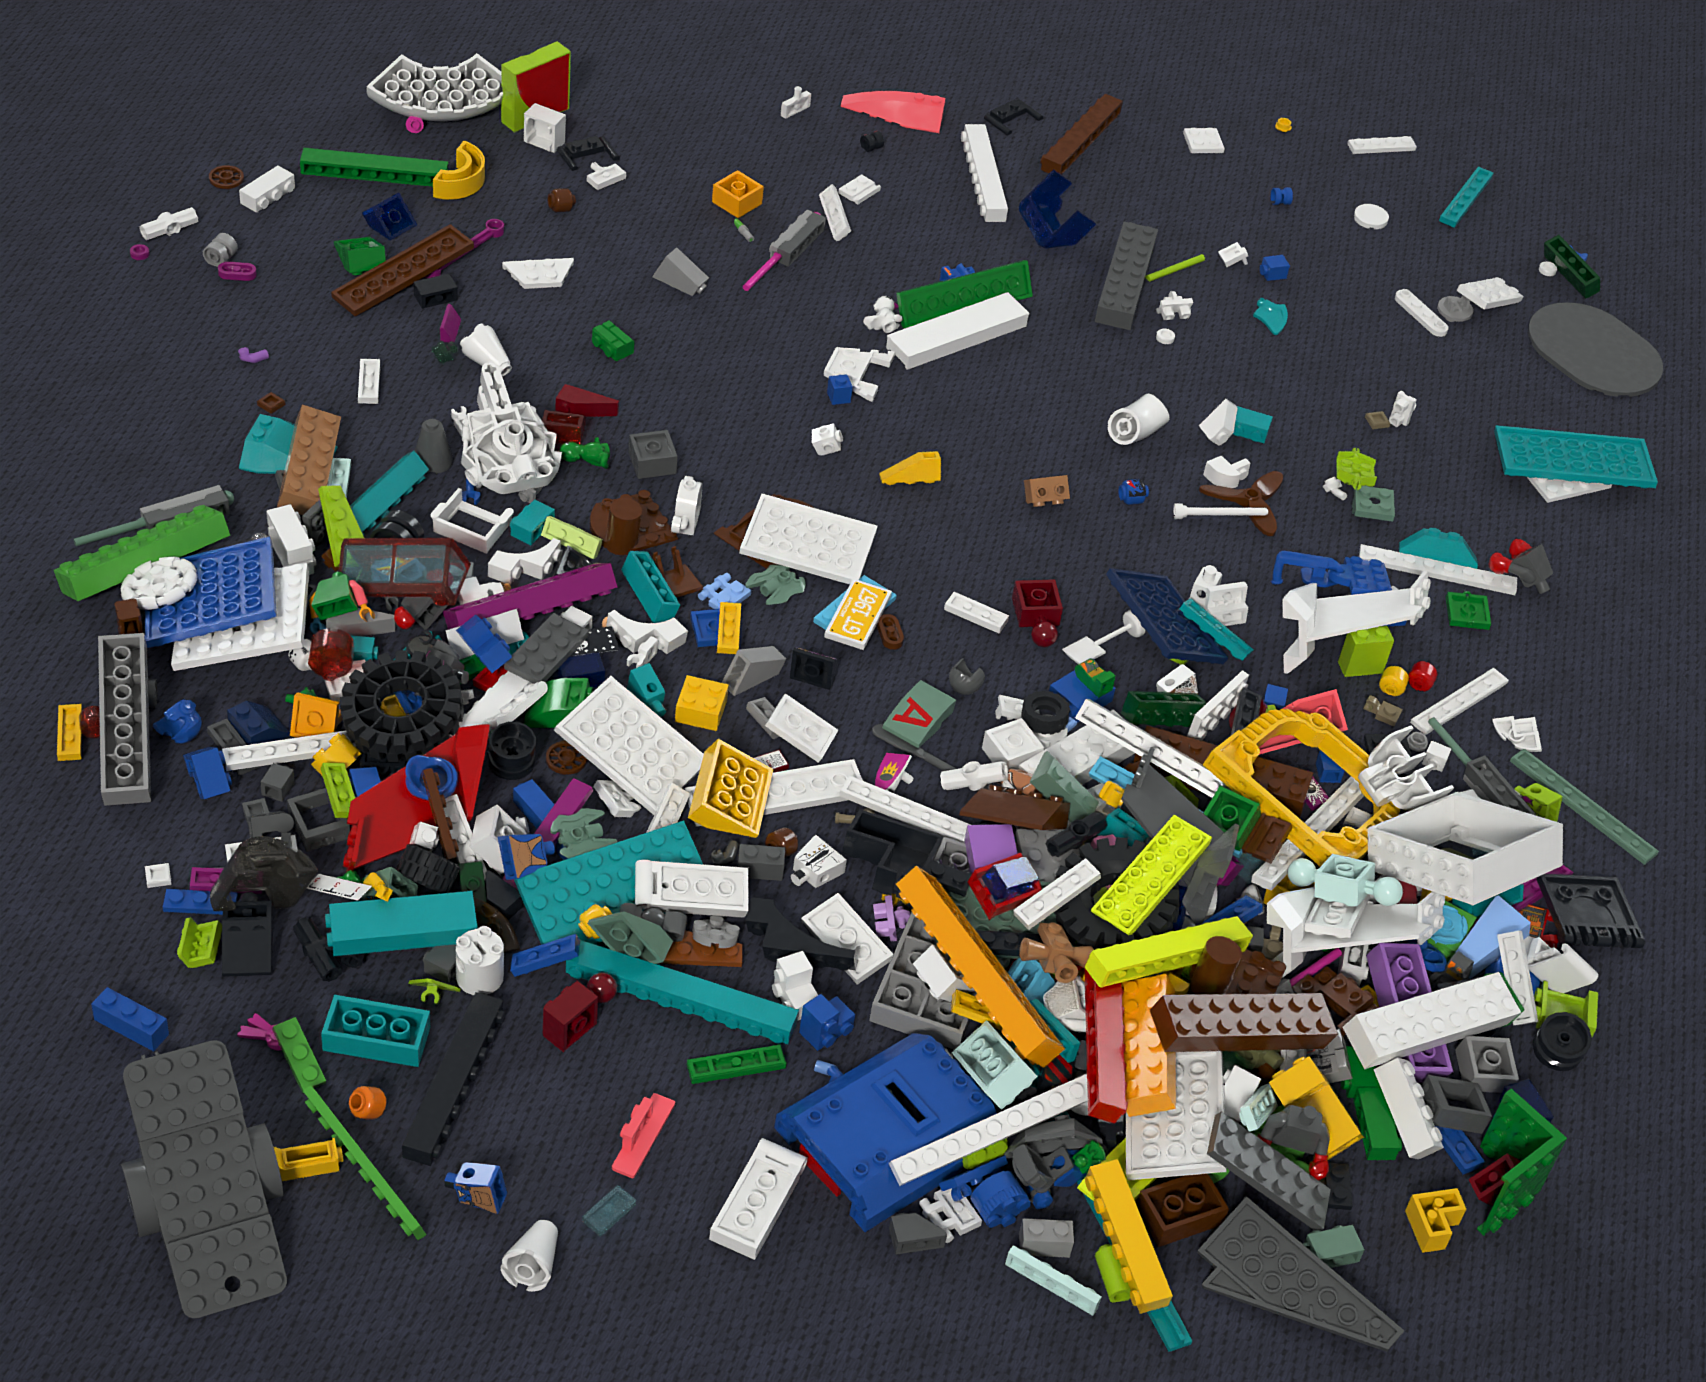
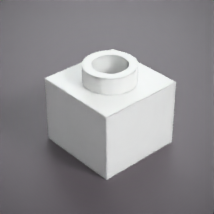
(1436, 755)

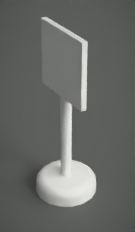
(1086, 648)

